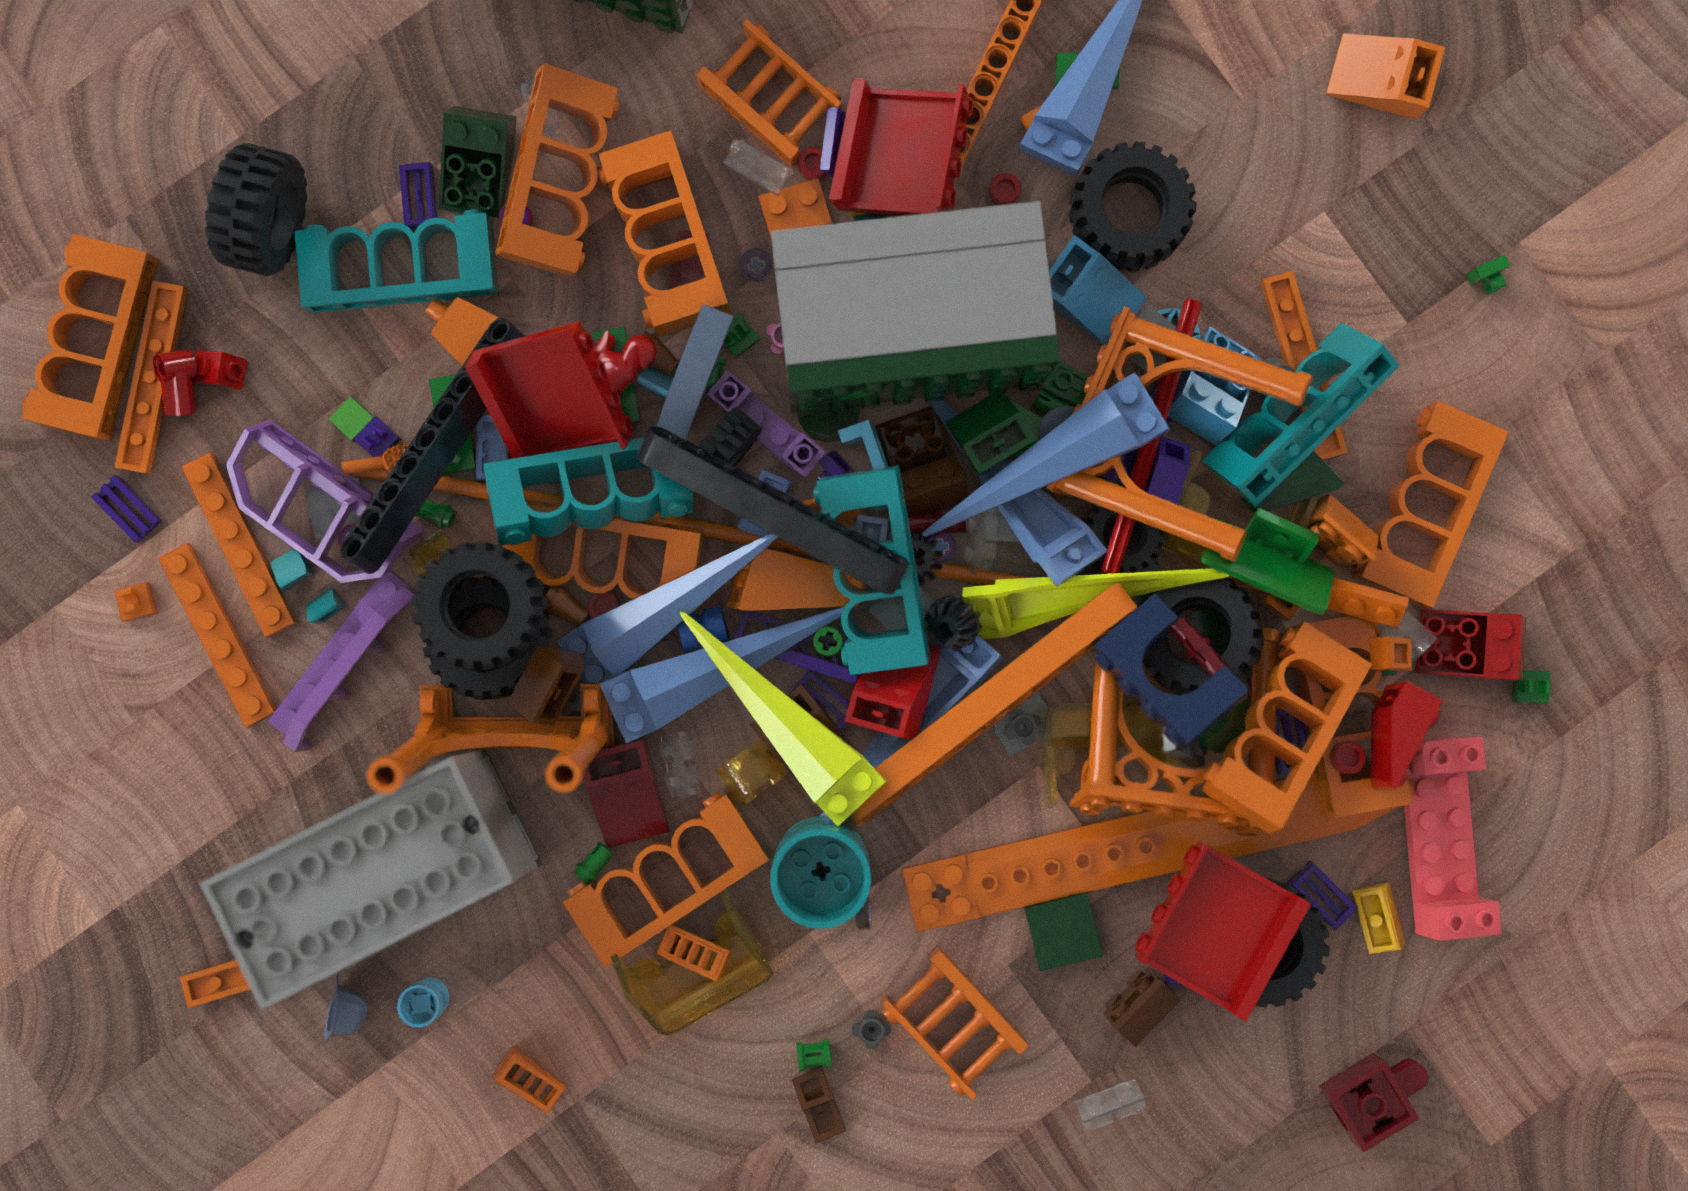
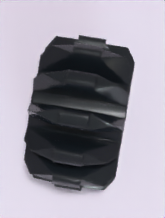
(928, 558)
(953, 622)

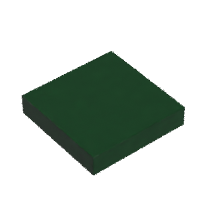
(1063, 931)

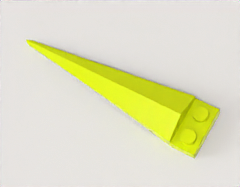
(1029, 602)
(821, 761)

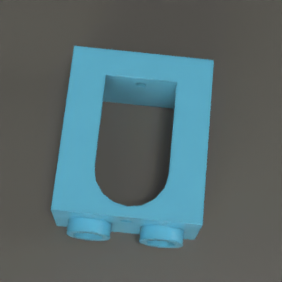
(866, 433)

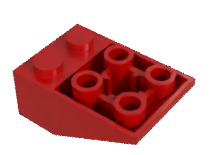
(1474, 645)
(893, 698)
(1398, 732)

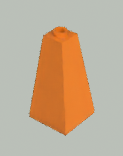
(786, 582)

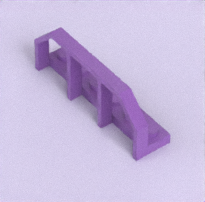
(322, 475)
(353, 639)

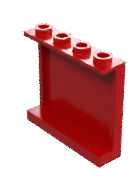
(900, 150)
(549, 392)
(1221, 929)

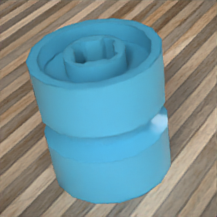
(423, 1002)

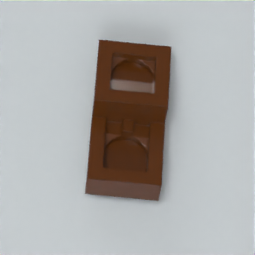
(819, 1105)

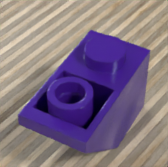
(1169, 470)

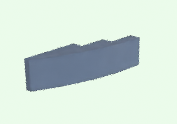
(695, 371)

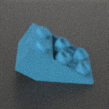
(1090, 290)
(1208, 402)

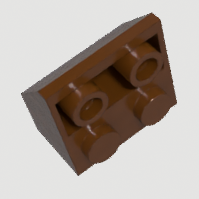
(547, 684)
(1140, 1006)

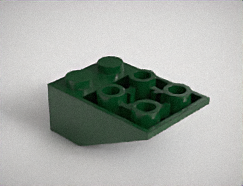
(476, 159)

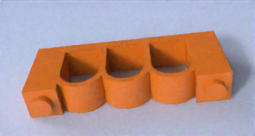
(595, 105)
(639, 165)
(88, 260)
(1461, 434)
(680, 557)
(1250, 794)
(1354, 795)
(601, 924)

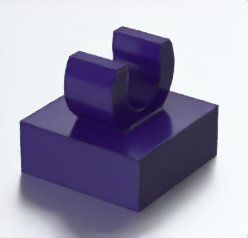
(377, 437)
(834, 465)

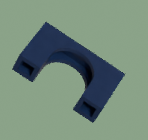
(1182, 716)

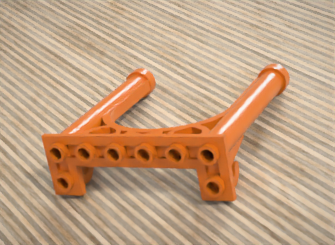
(1141, 337)
(442, 732)
(1102, 770)

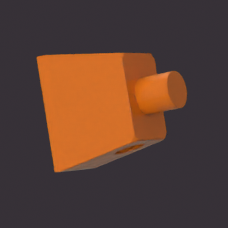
(459, 326)

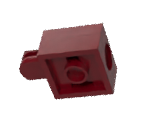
(1374, 1098)

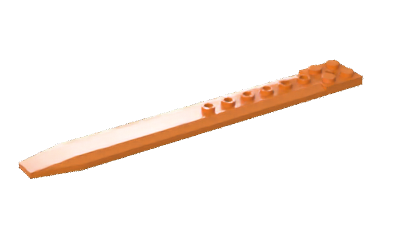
(1099, 858)

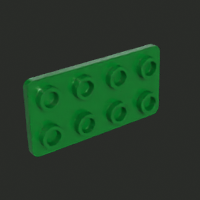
(1278, 562)

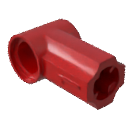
(176, 374)

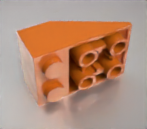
(1386, 73)
(1342, 533)

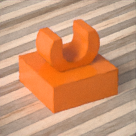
(135, 602)

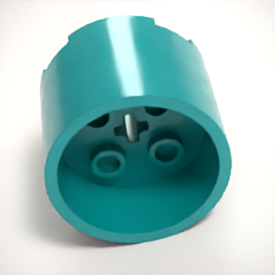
(816, 898)

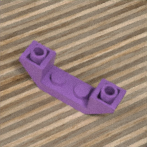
(776, 434)

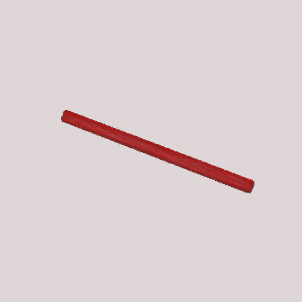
(1146, 454)

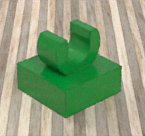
(1489, 274)
(740, 336)
(1533, 687)

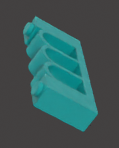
(319, 272)
(1363, 367)
(516, 521)
(888, 649)

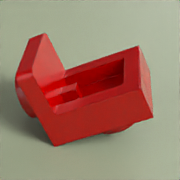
(220, 369)

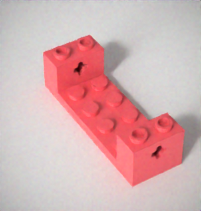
(1443, 843)

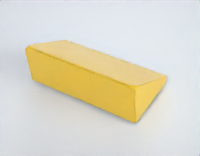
(1379, 918)

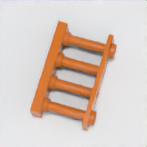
(739, 103)
(985, 1015)

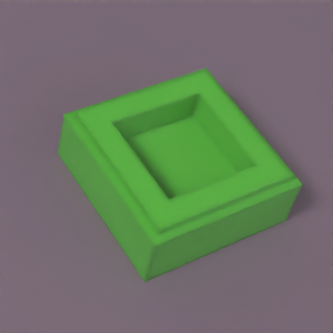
(351, 418)

